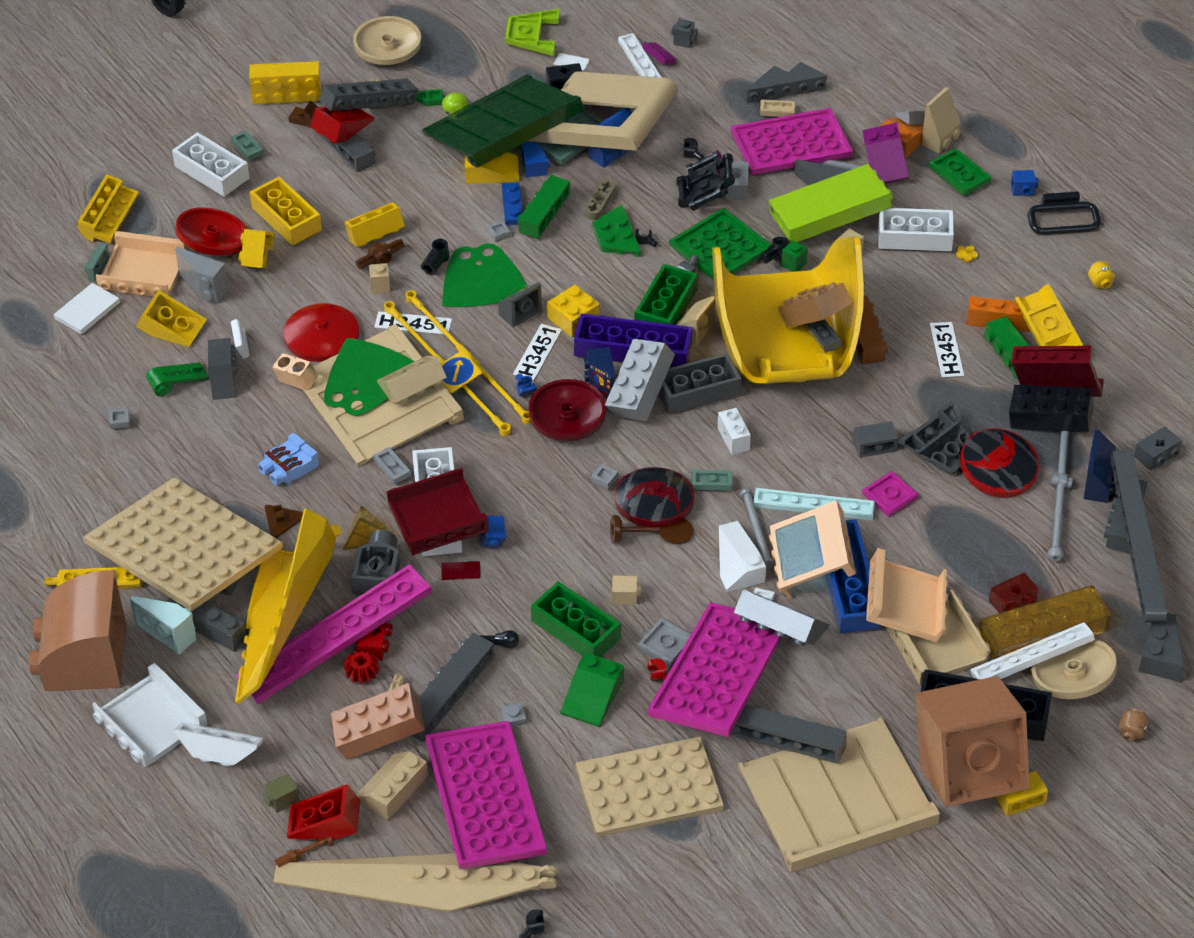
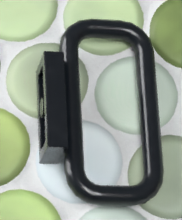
(1063, 201)

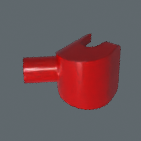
(659, 667)

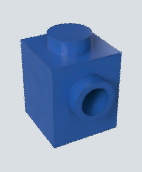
(1023, 182)
(496, 535)

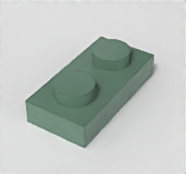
(247, 145)
(97, 262)
(712, 480)

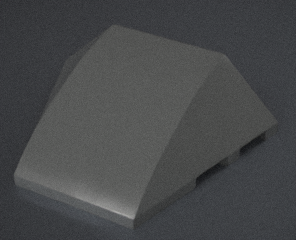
(939, 439)

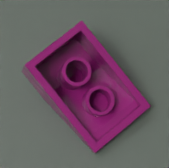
(886, 152)

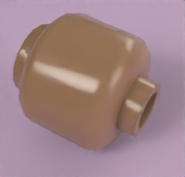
(1133, 724)

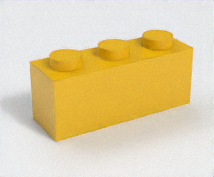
(374, 224)

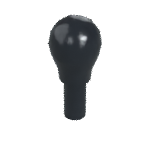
(507, 639)

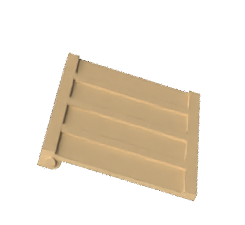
(389, 422)
(834, 808)

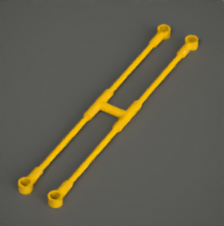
(411, 297)

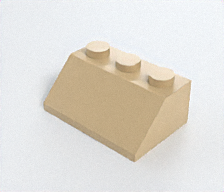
(412, 379)
(393, 784)

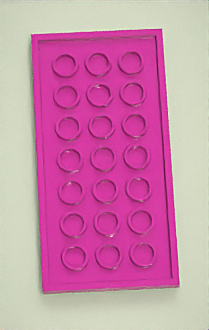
(715, 672)
(485, 795)

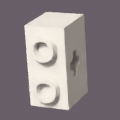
(734, 431)

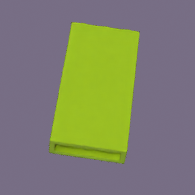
(830, 203)

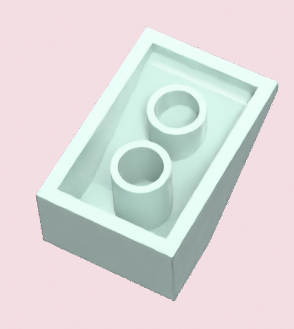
(165, 622)

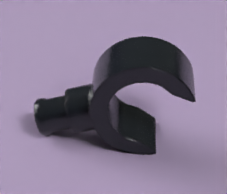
(646, 239)

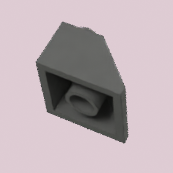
(521, 304)

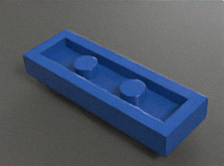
(511, 202)

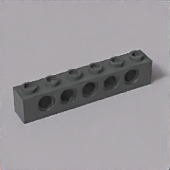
(368, 94)

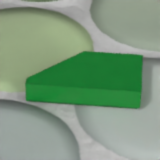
(430, 97)

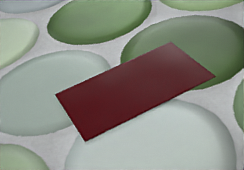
(460, 570)

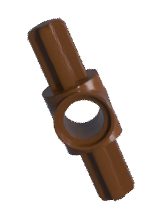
(379, 253)

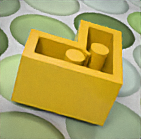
(255, 248)

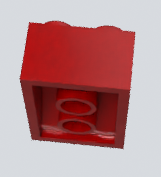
(339, 125)
(325, 815)

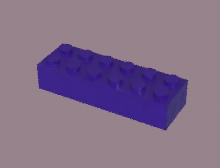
(618, 334)

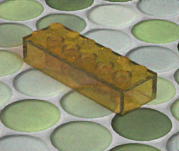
(1044, 618)

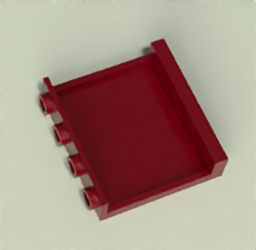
(1056, 367)
(436, 511)

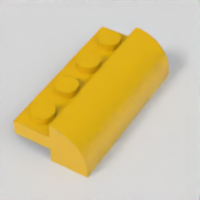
(107, 210)

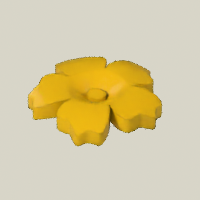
(967, 253)

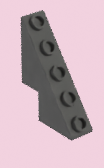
(779, 83)
(815, 172)

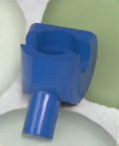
(524, 384)

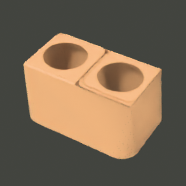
(292, 378)

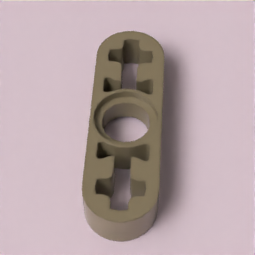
(600, 206)

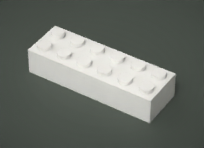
(433, 463)

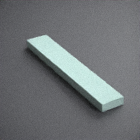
(805, 502)

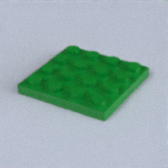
(736, 241)

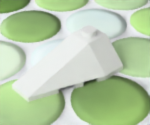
(739, 558)

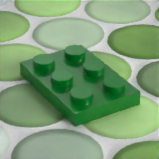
(959, 172)

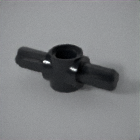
(775, 250)

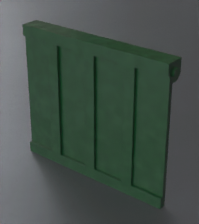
(504, 119)

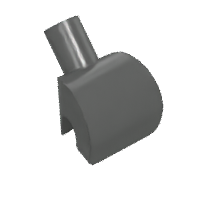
(689, 266)

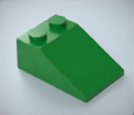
(593, 689)

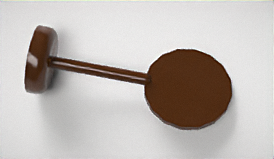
(676, 533)

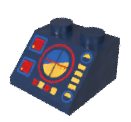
(599, 370)

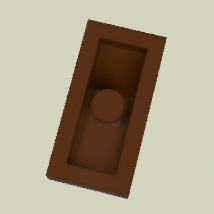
(303, 116)

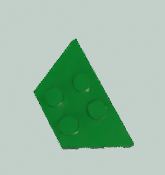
(615, 233)

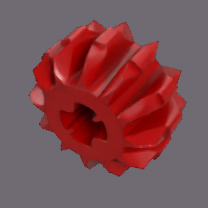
(361, 666)

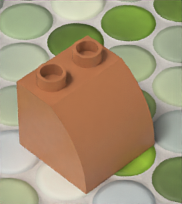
(81, 635)

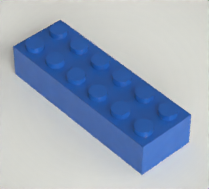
(850, 593)

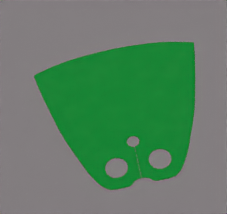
(482, 284)
(359, 368)

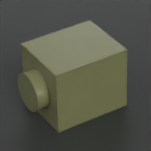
(281, 793)

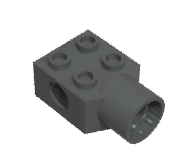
(375, 561)

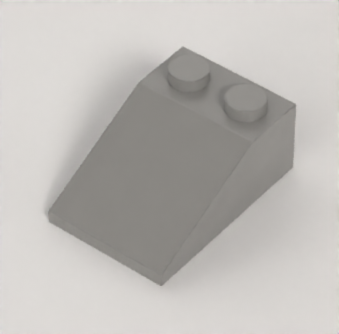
(202, 274)

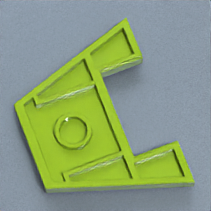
(525, 31)

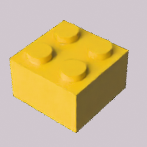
(567, 306)

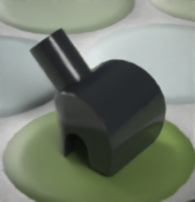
(691, 149)
(534, 924)

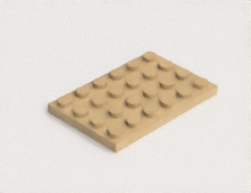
(648, 786)

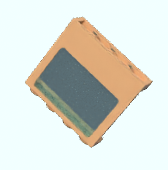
(811, 546)

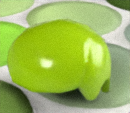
(454, 102)

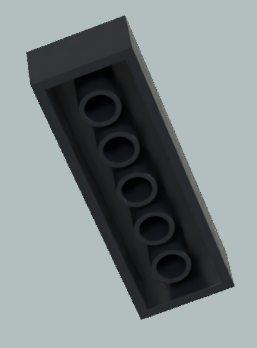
(1033, 701)

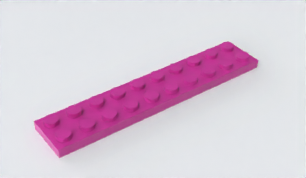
(343, 629)

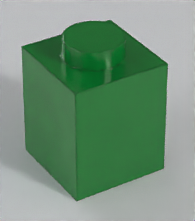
(794, 256)

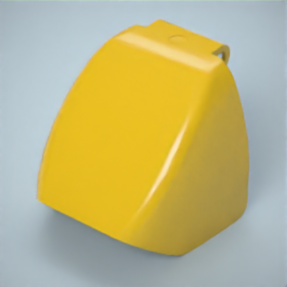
(757, 333)

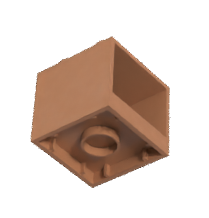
(972, 741)

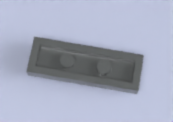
(824, 335)

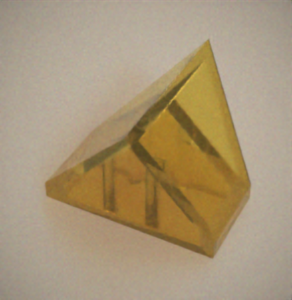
(361, 528)

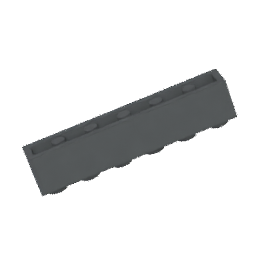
(453, 681)
(791, 733)

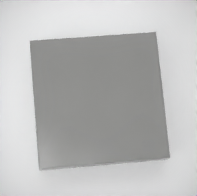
(664, 641)

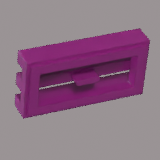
(659, 53)

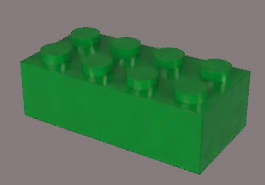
(667, 296)
(575, 621)

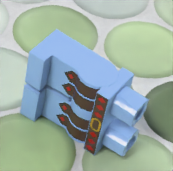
(289, 461)

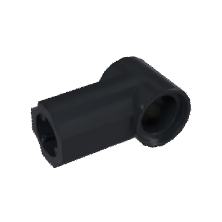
(437, 256)

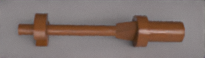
(293, 855)

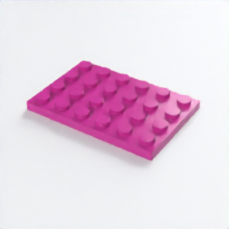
(780, 141)

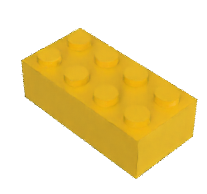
(285, 82)
(285, 211)

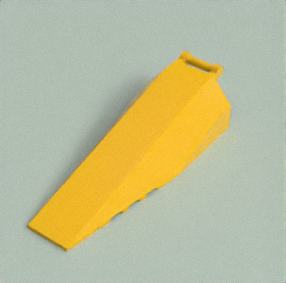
(279, 597)

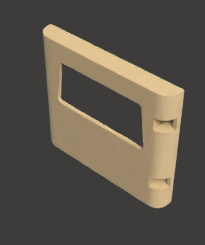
(646, 94)

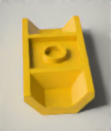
(1047, 319)

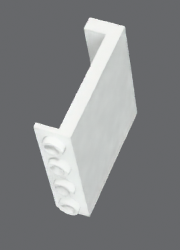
(148, 715)

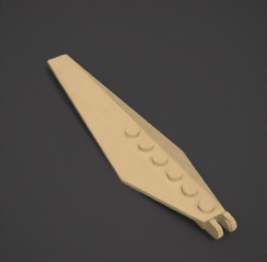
(417, 880)

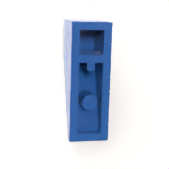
(534, 159)

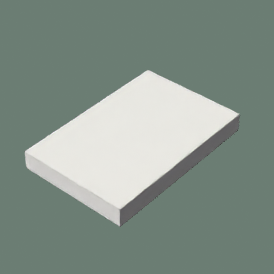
(86, 308)

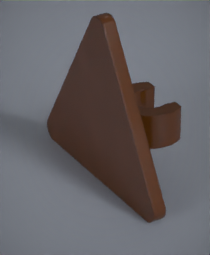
(281, 519)

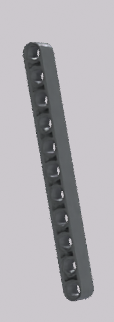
(1138, 537)

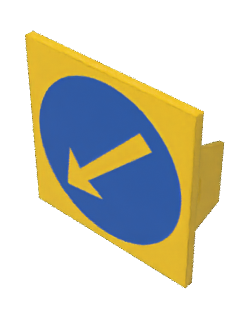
(459, 371)

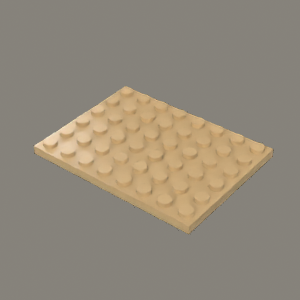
(183, 543)

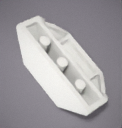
(216, 744)

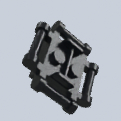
(707, 182)

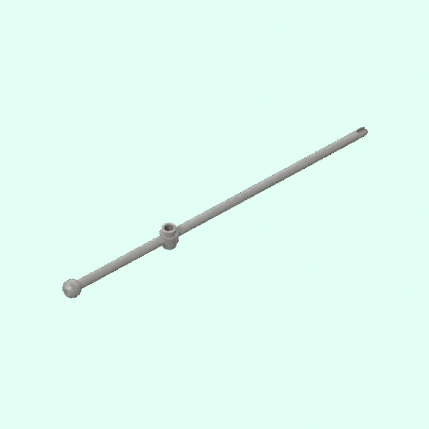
(1060, 482)

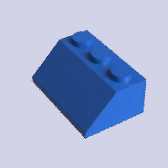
(605, 156)

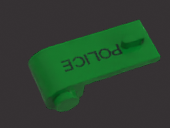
(162, 378)

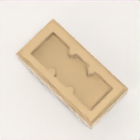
(777, 108)

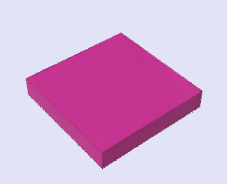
(890, 494)

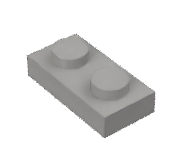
(391, 465)

